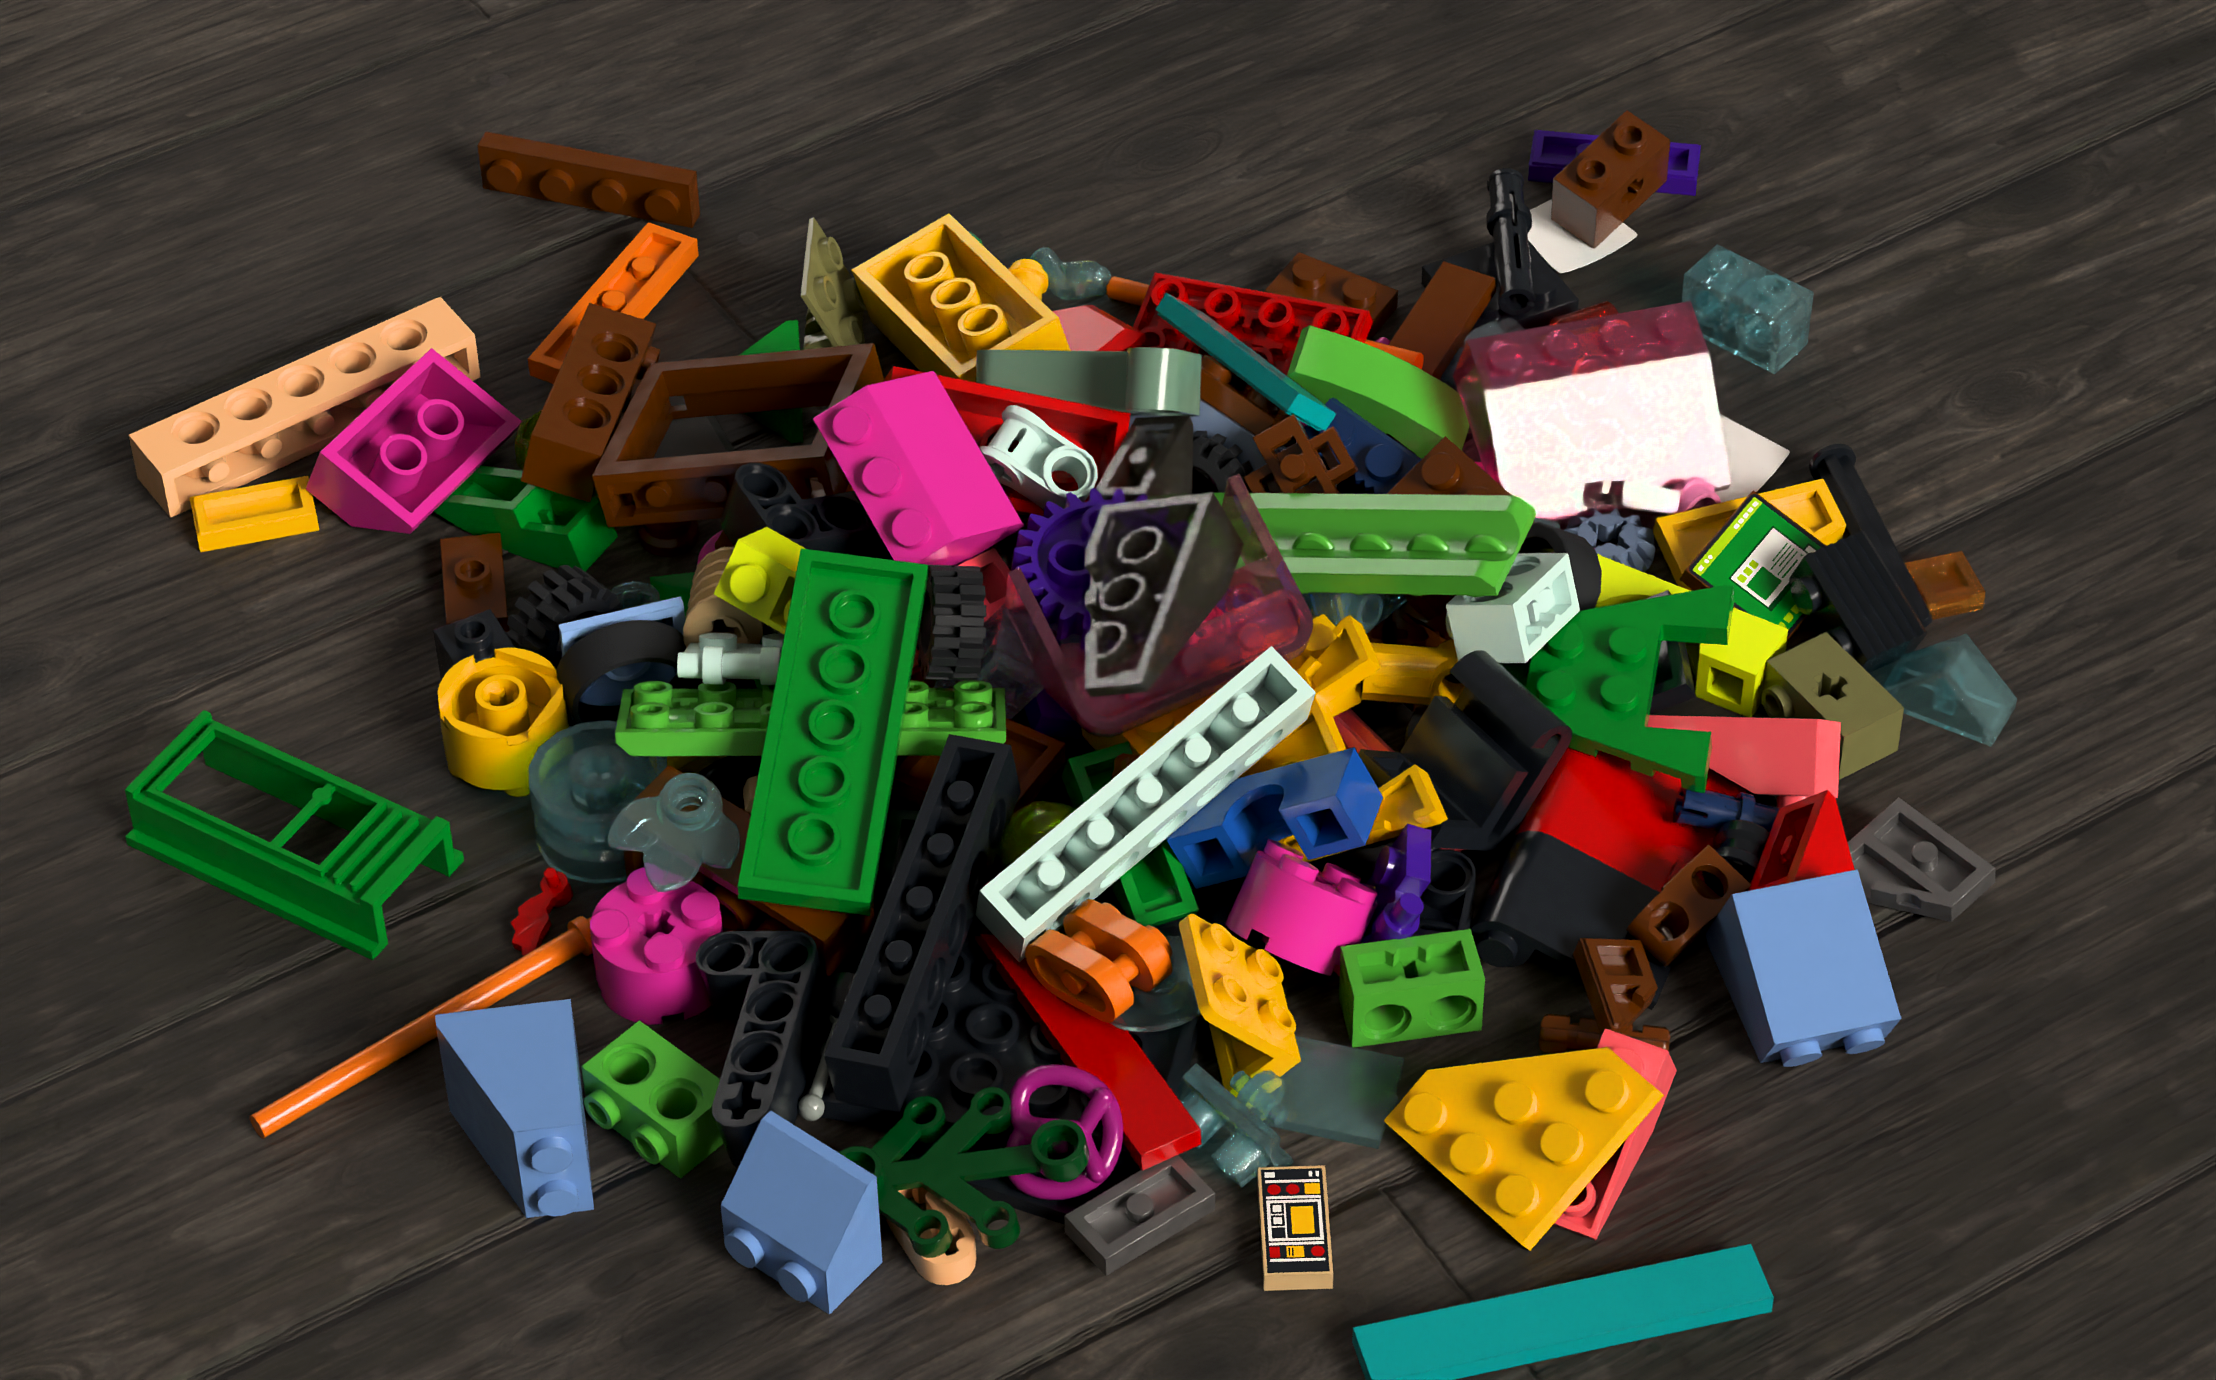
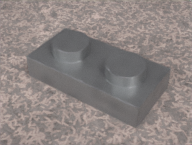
(1139, 1213)

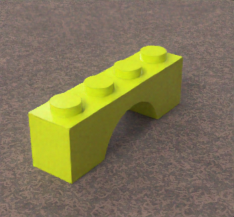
(1723, 673)

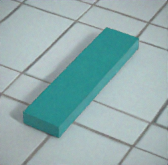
(1245, 363)

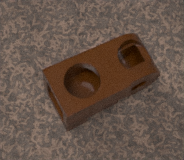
(1685, 907)

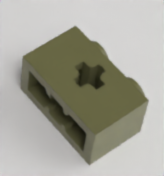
(1830, 685)

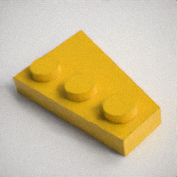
(1688, 532)

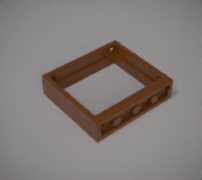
(700, 484)

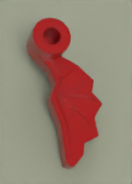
(533, 916)

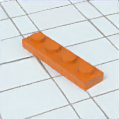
(628, 285)

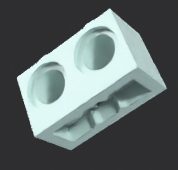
(1523, 617)

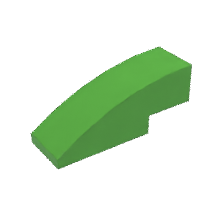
(1380, 389)

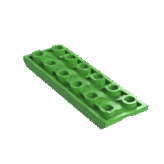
(1396, 541)
(735, 721)

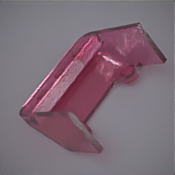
(1254, 614)

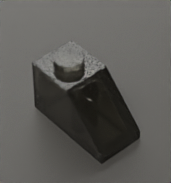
(1152, 460)

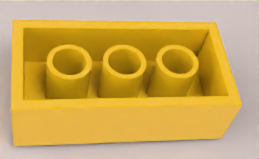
(948, 297)

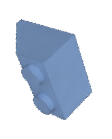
(803, 1215)

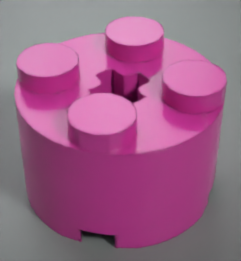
(1301, 909)
(649, 948)

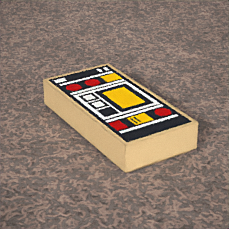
(1294, 1228)

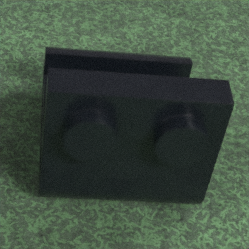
(1481, 754)

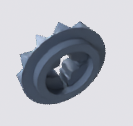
(1634, 541)

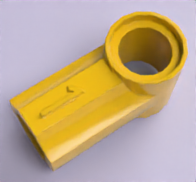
(1412, 674)

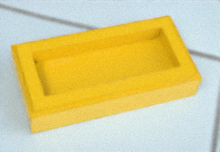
(254, 514)

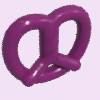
(1101, 1106)

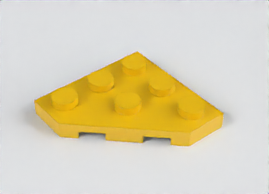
(1524, 1130)

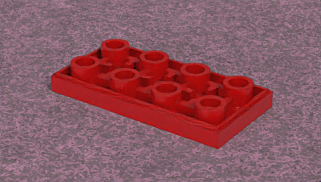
(1259, 319)

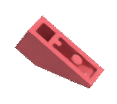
(1769, 754)

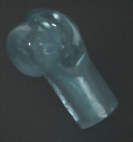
(1072, 279)

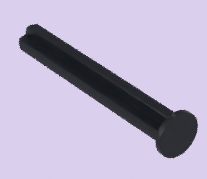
(1837, 469)

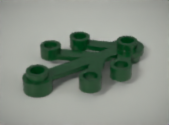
(948, 1167)

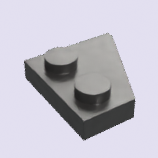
(1917, 865)

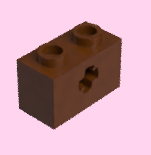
(1610, 179)

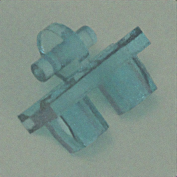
(1252, 1140)

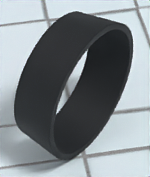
(613, 648)

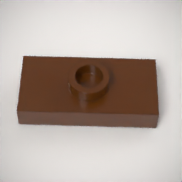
(474, 577)

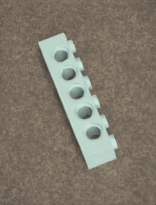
(1145, 802)

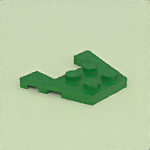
(1603, 677)

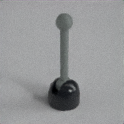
(836, 990)

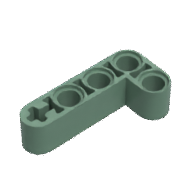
(1129, 381)

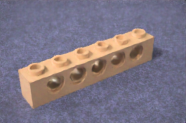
(291, 408)

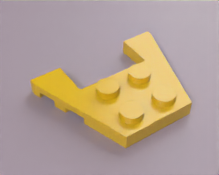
(1345, 663)

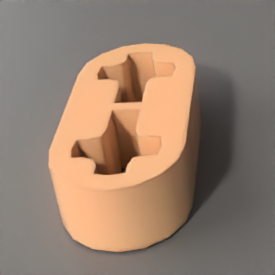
(943, 1268)

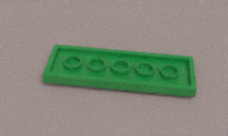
(833, 733)

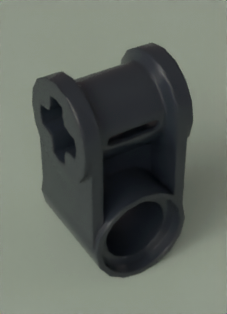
(1450, 894)

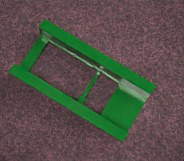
(330, 899)

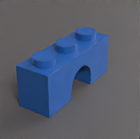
(1320, 801)

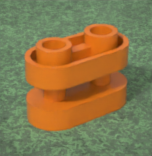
(1100, 960)

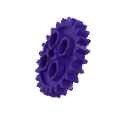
(1054, 559)

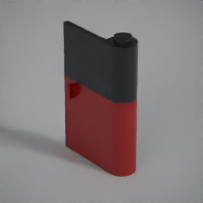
(1588, 861)

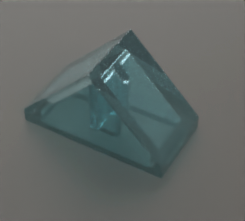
(1953, 689)

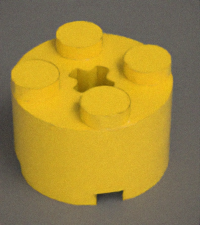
(499, 716)

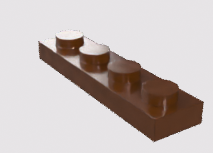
(589, 179)

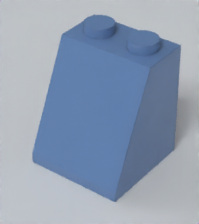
(1805, 968)
(522, 1100)

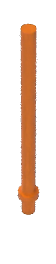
(423, 1029)

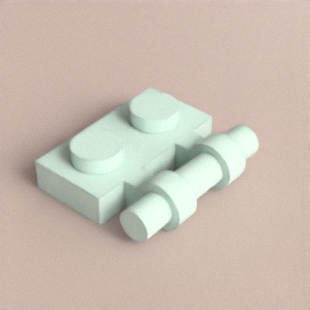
(722, 658)

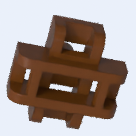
(1300, 461)

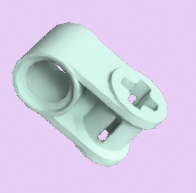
(1035, 457)

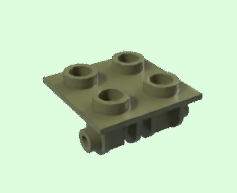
(830, 294)

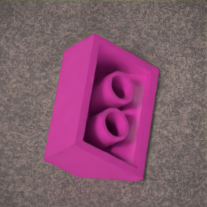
(410, 448)
(918, 471)

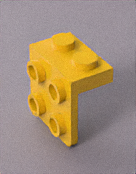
(1241, 1000)

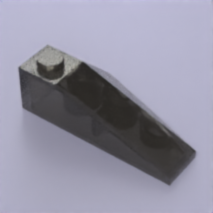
(1152, 584)

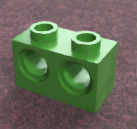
(1411, 988)
(653, 1099)

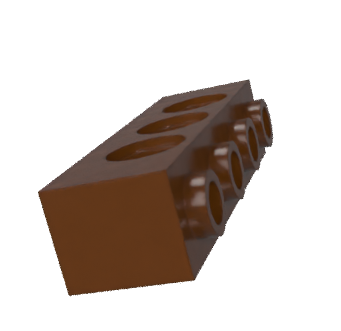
(588, 400)

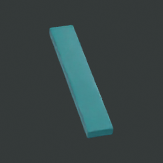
(1566, 1318)

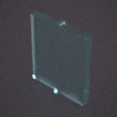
(1340, 1092)

